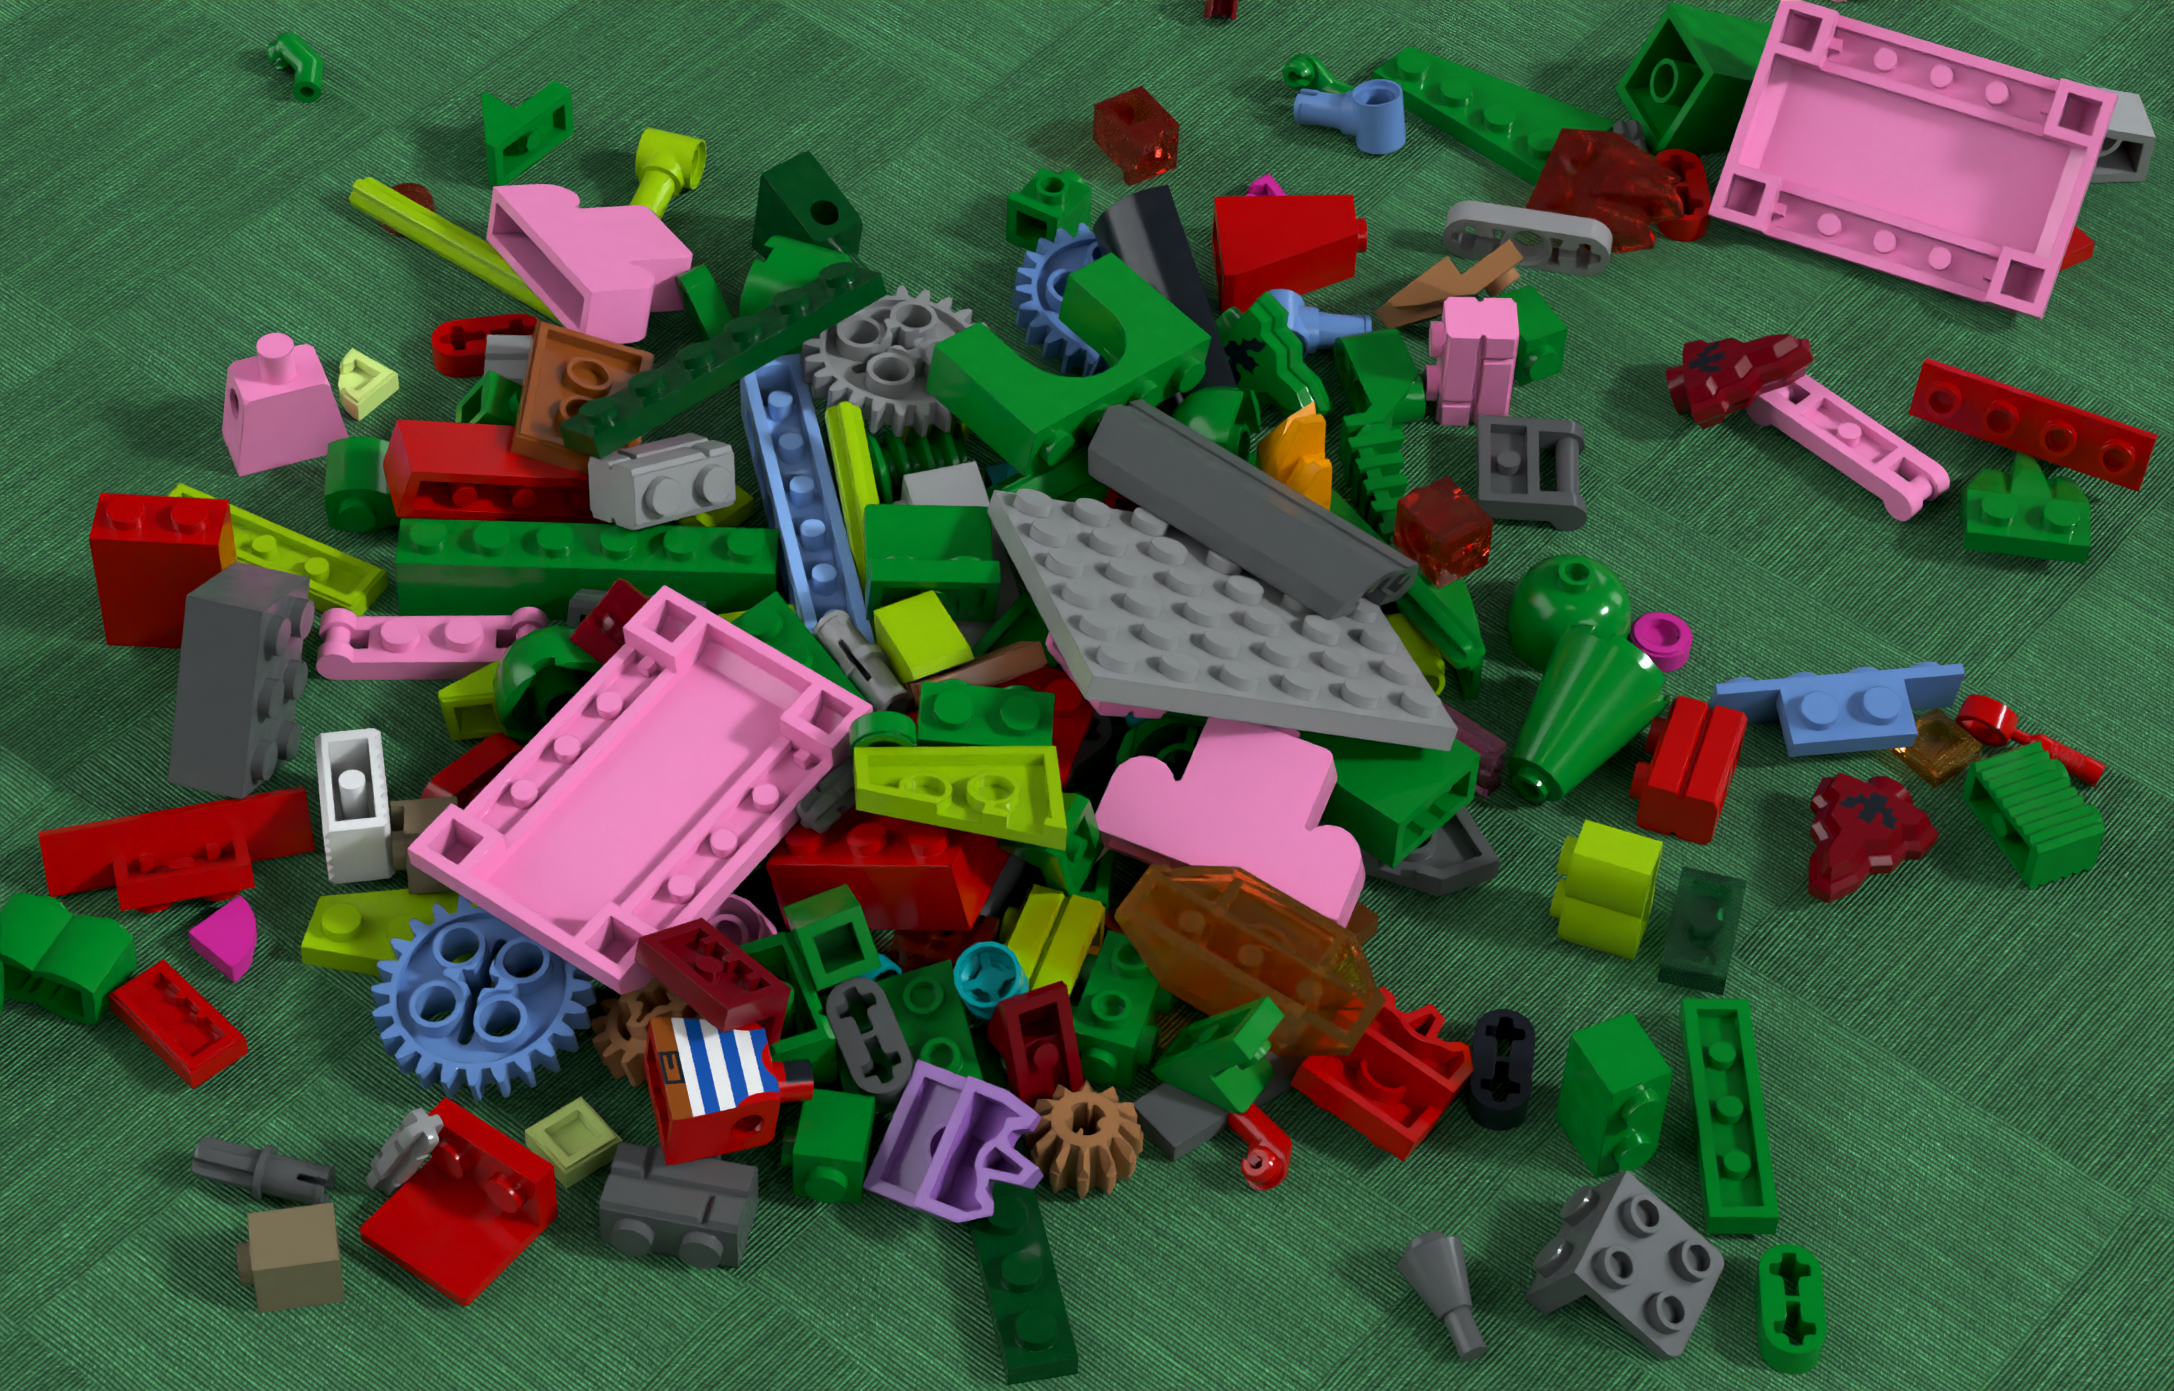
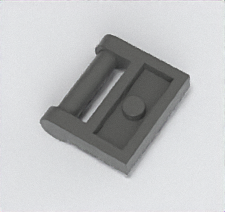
(1510, 470)

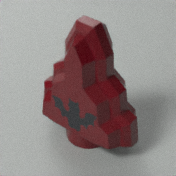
(1733, 373)
(1862, 833)

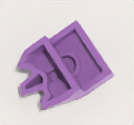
(952, 1146)

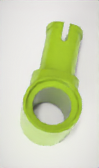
(665, 166)

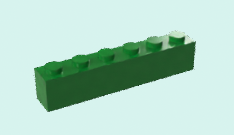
(514, 565)

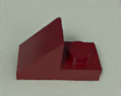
(1037, 1042)

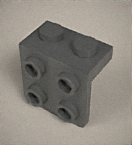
(1631, 1261)

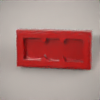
(178, 1024)

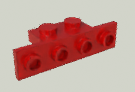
(2032, 424)
(179, 850)

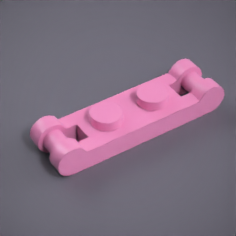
(1853, 445)
(417, 644)

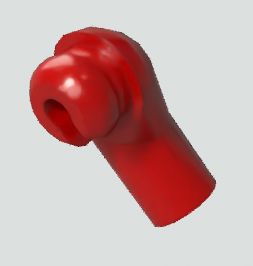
(1268, 1148)

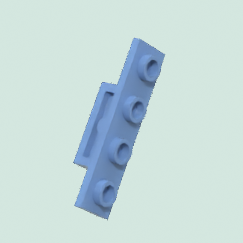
(1843, 709)

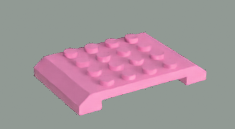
(1912, 158)
(646, 791)

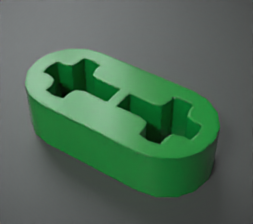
(703, 302)
(1776, 1308)

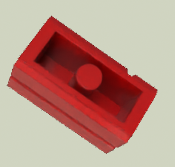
(1689, 770)

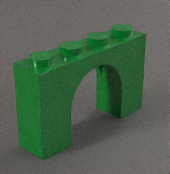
(1044, 416)

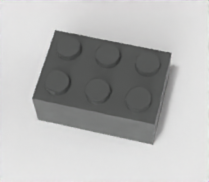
(240, 679)

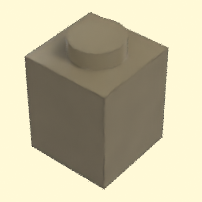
(292, 1257)

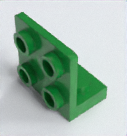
(935, 550)

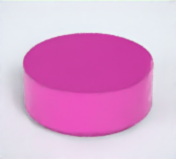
(1663, 639)

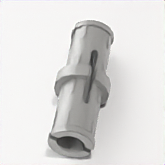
(848, 648)

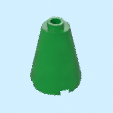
(1583, 712)

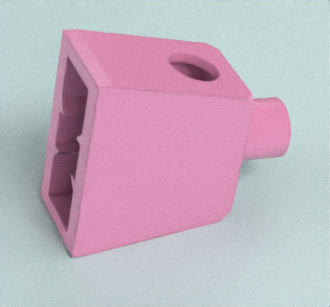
(279, 407)

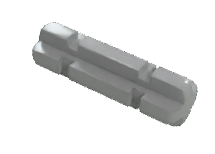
(404, 1151)

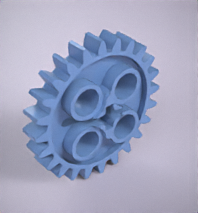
(1040, 293)
(428, 983)

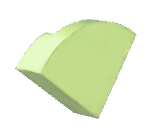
(364, 384)

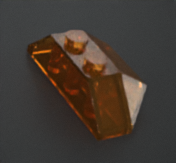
(1233, 938)

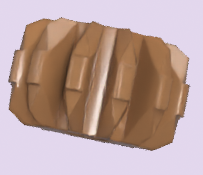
(1085, 1139)

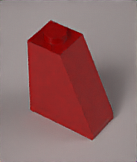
(1283, 244)

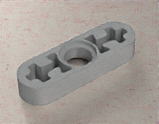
(1548, 225)

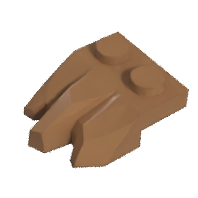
(1425, 296)

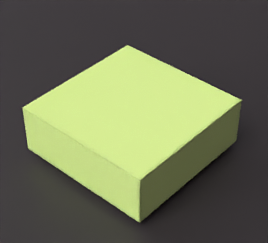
(573, 1141)

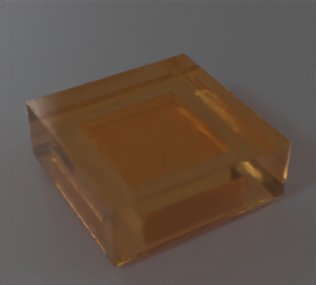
(1939, 748)

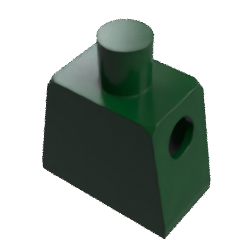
(805, 205)

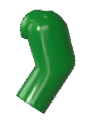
(309, 67)
(1309, 73)

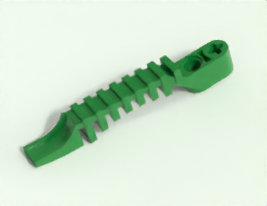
(1384, 398)

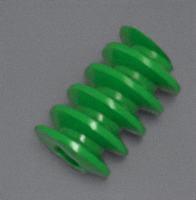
(916, 455)

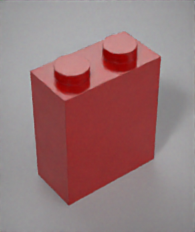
(152, 556)

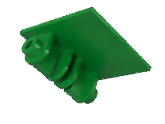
(930, 1020)

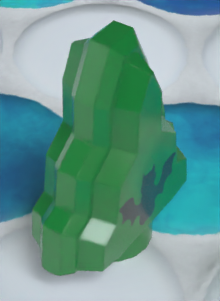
(1270, 358)

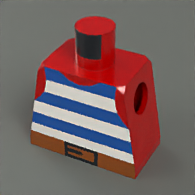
(716, 1087)

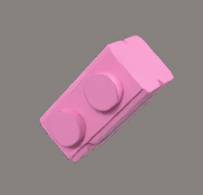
(1474, 359)

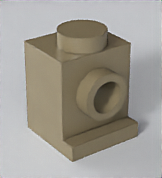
(409, 822)

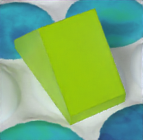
(919, 637)

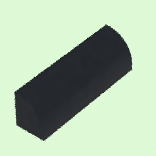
(1152, 242)

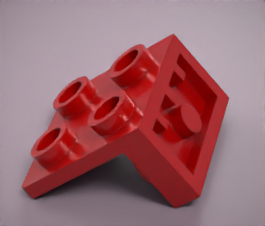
(465, 1208)

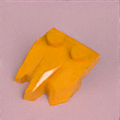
(1297, 455)

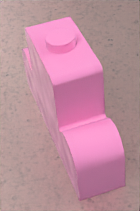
(589, 265)
(1242, 803)

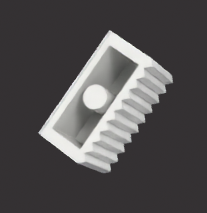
(354, 805)

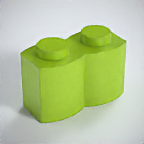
(1606, 888)

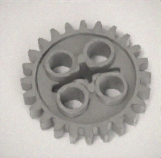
(884, 360)

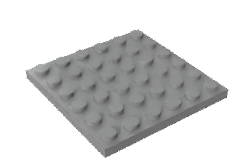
(1188, 632)

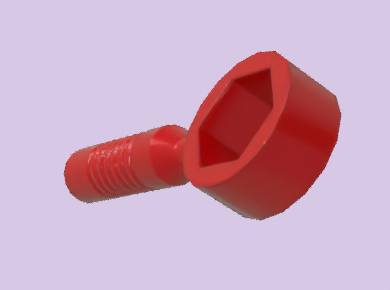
(1996, 724)

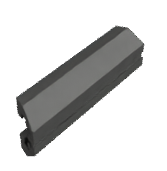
(1244, 513)

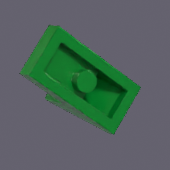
(524, 134)
(1068, 868)
(1223, 1056)

